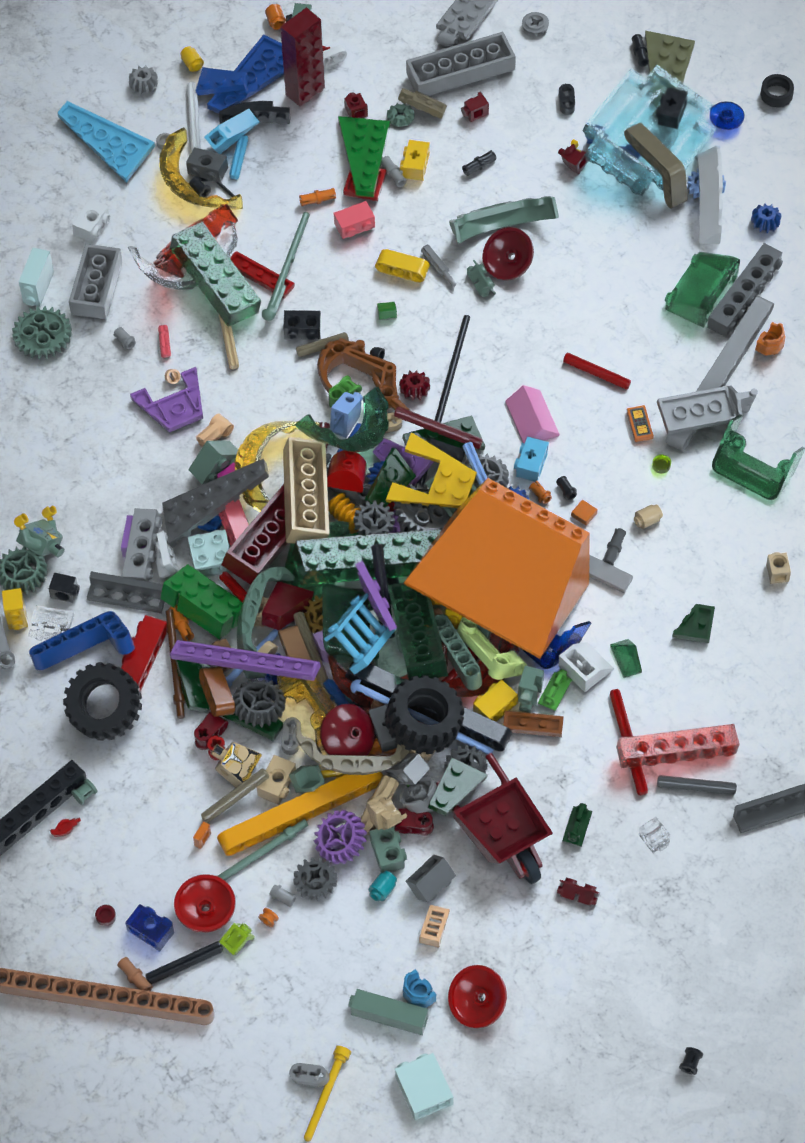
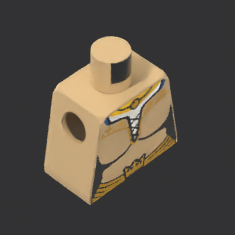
(235, 762)

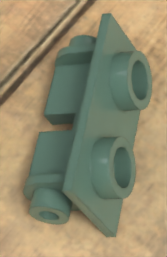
(485, 284)

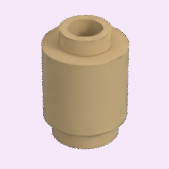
(648, 516)

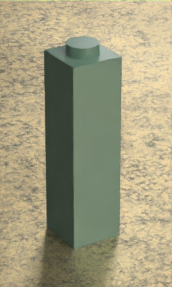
(389, 1011)

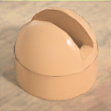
(175, 375)

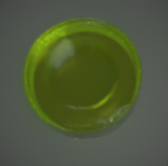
(661, 464)

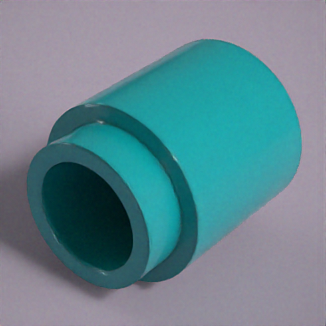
(382, 886)

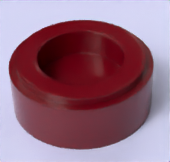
(105, 915)

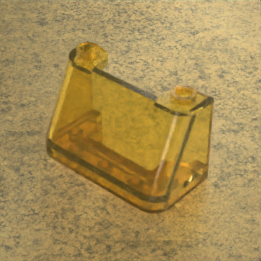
(315, 696)

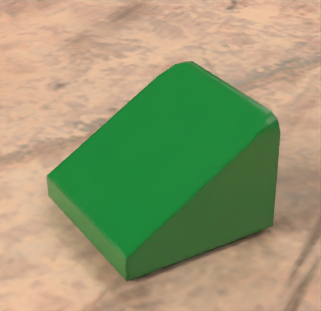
(387, 310)

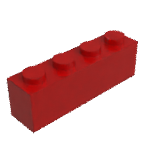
(147, 644)

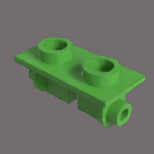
(555, 690)

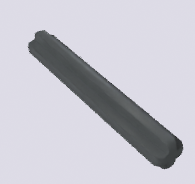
(696, 784)

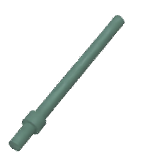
(288, 833)

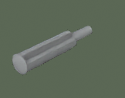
(437, 263)

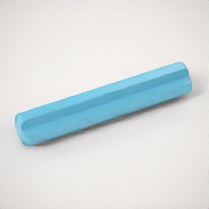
(238, 157)

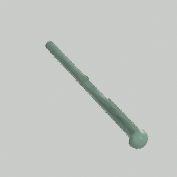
(269, 313)

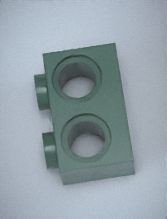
(385, 849)

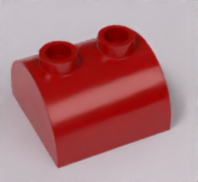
(347, 471)

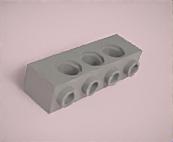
(142, 520)

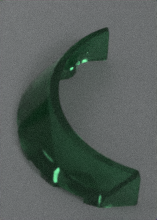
(369, 434)

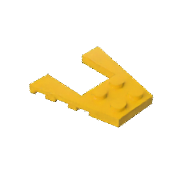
(451, 482)

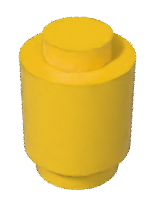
(191, 59)

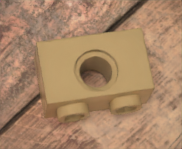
(277, 769)

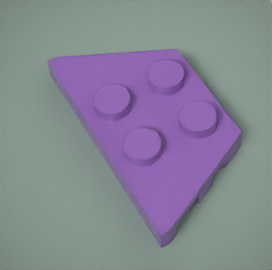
(378, 603)

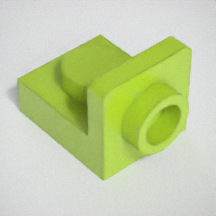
(236, 937)

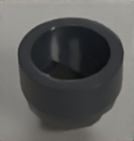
(378, 352)

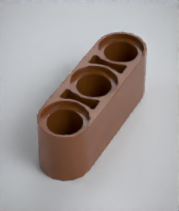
(216, 691)

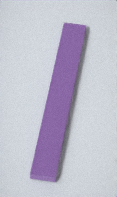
(245, 660)

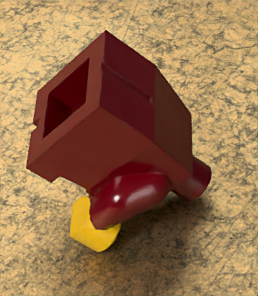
(573, 157)

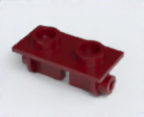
(569, 890)

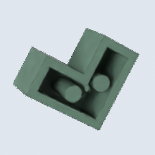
(212, 460)

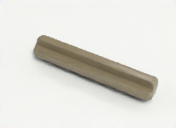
(317, 346)

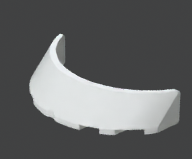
(710, 195)

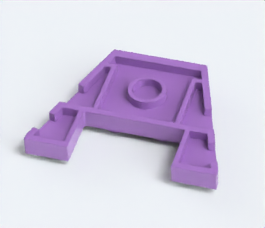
(176, 409)

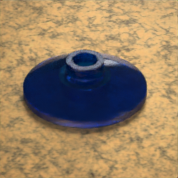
(726, 115)

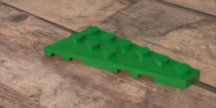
(364, 149)

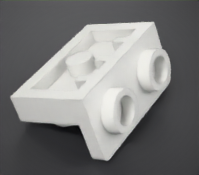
(165, 556)

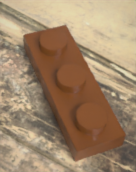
(534, 723)

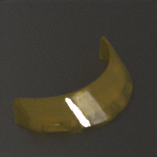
(171, 175)
(251, 452)

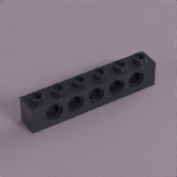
(39, 804)

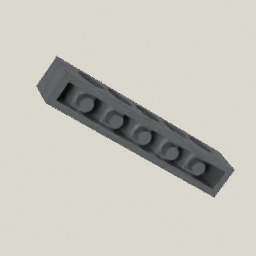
(737, 299)

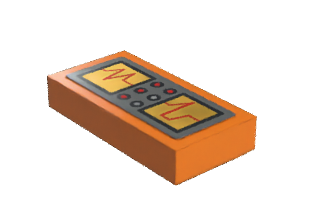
(640, 423)

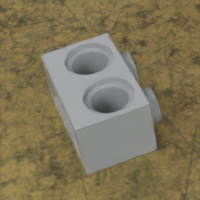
(409, 770)

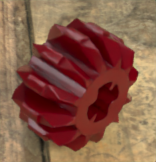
(414, 385)

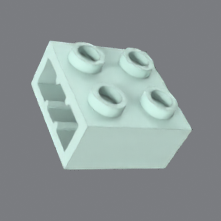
(209, 551)

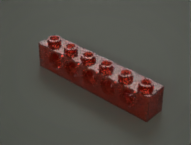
(666, 741)

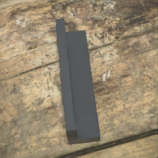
(125, 586)
(770, 808)

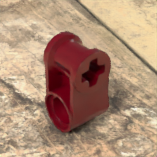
(209, 727)
(414, 823)

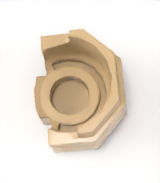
(383, 813)

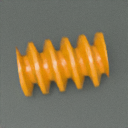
(342, 510)

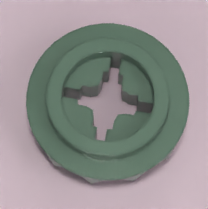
(400, 120)

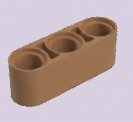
(293, 643)

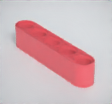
(233, 520)

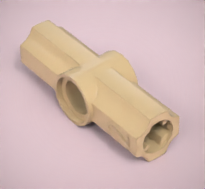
(387, 787)

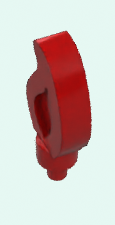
(64, 827)

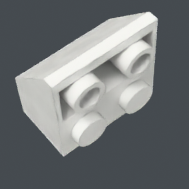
(584, 665)

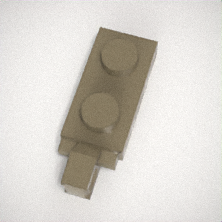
(422, 102)

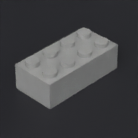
(95, 281)

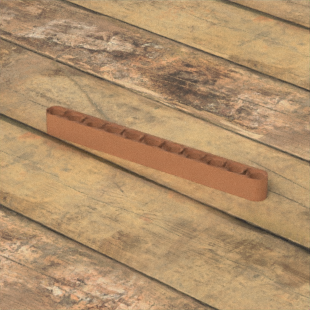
(111, 1002)

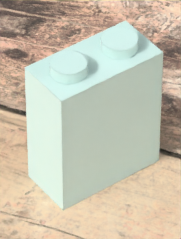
(36, 277)
(423, 1086)

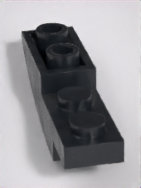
(262, 110)

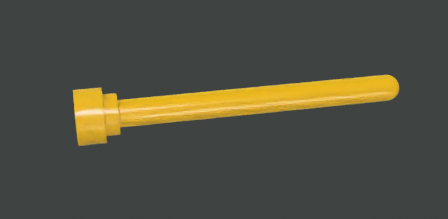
(341, 1055)

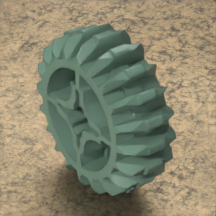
(19, 565)

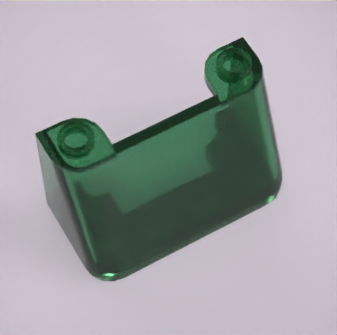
(701, 286)

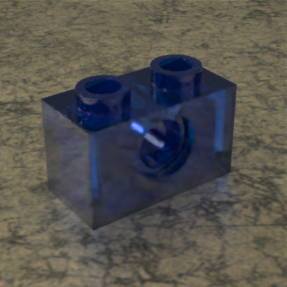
(156, 936)

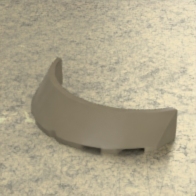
(350, 764)

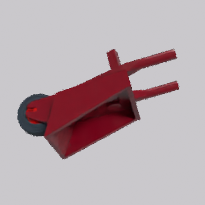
(505, 825)

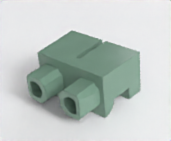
(529, 686)

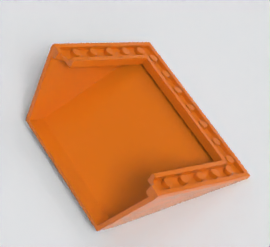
(507, 567)

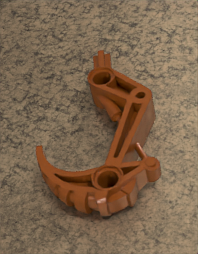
(354, 355)

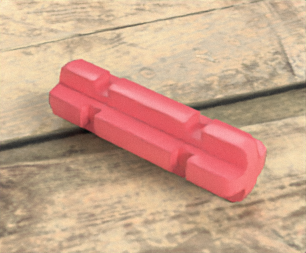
(164, 341)

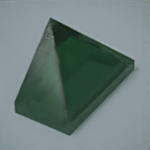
(626, 657)

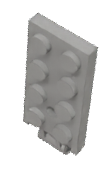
(472, 14)

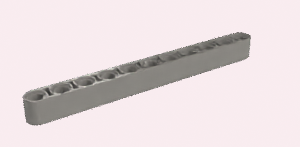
(729, 358)

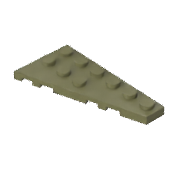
(669, 53)

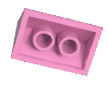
(531, 414)

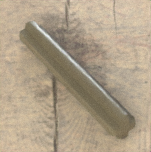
(305, 632)
(235, 795)

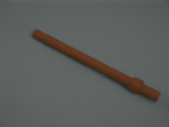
(178, 697)

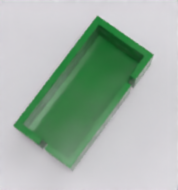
(202, 601)

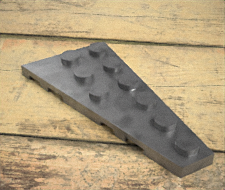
(208, 500)

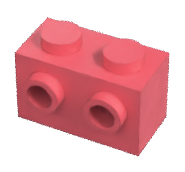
(354, 220)

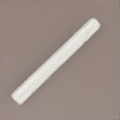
(193, 116)

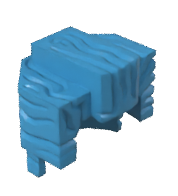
(418, 991)

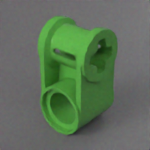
(344, 385)

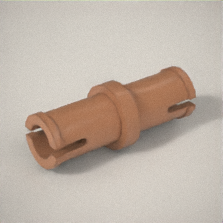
(134, 974)

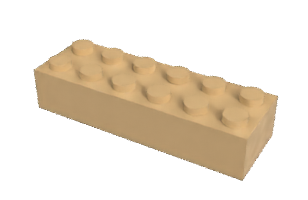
(305, 490)

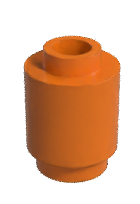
(275, 16)

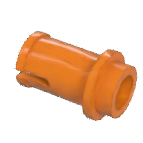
(543, 495)

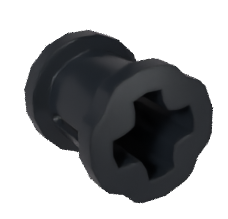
(199, 187)
(691, 1060)

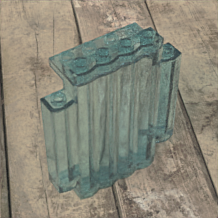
(635, 102)

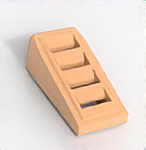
(431, 939)

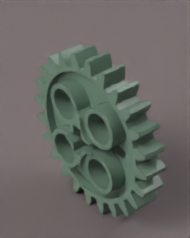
(44, 327)

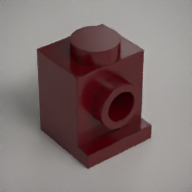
(355, 102)
(475, 107)

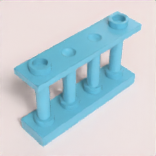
(375, 642)

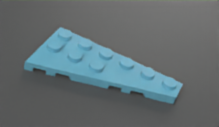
(112, 143)

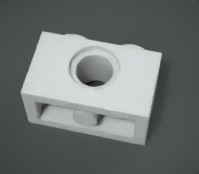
(91, 220)

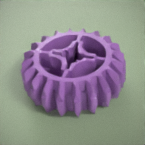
(351, 834)

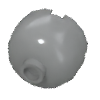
(418, 796)

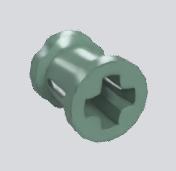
(84, 791)

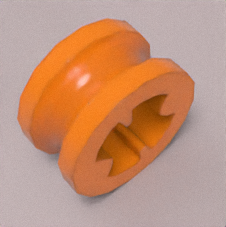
(268, 917)

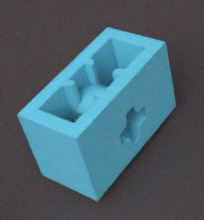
(532, 459)

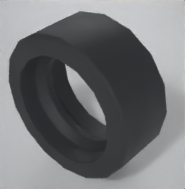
(777, 80)

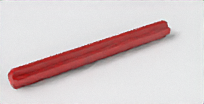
(625, 730)

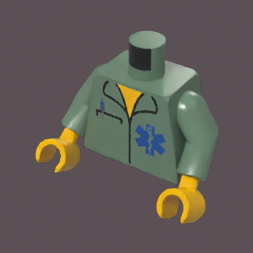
(40, 535)

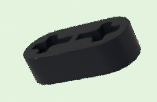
(567, 99)

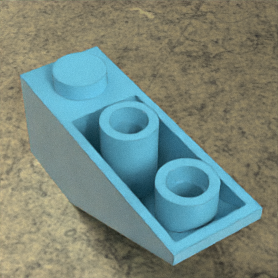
(231, 131)

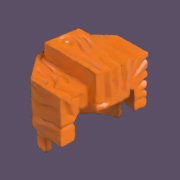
(772, 341)

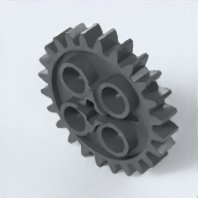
(419, 516)

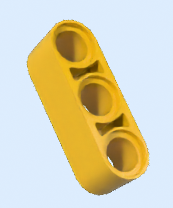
(402, 265)

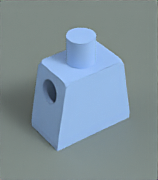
(345, 413)

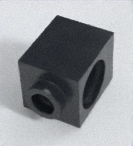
(63, 587)

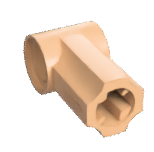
(217, 428)

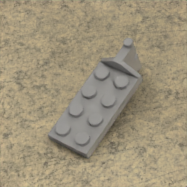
(703, 408)

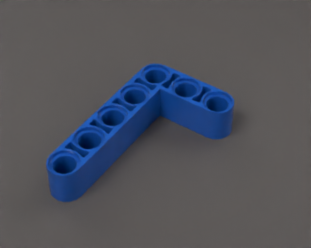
(82, 637)

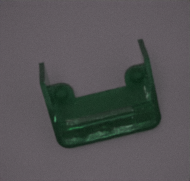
(749, 471)

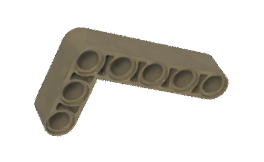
(663, 160)

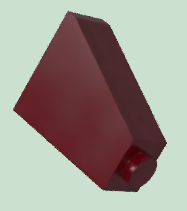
(283, 604)

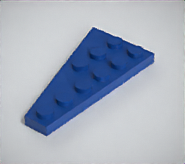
(263, 67)

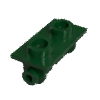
(577, 825)

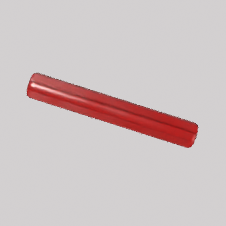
(597, 370)

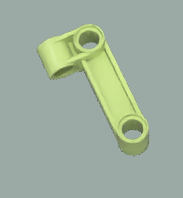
(499, 664)

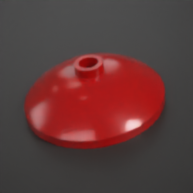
(204, 892)
(466, 995)

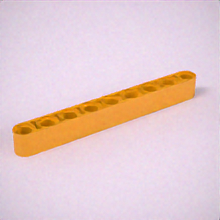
(295, 810)

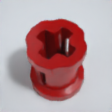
(211, 744)

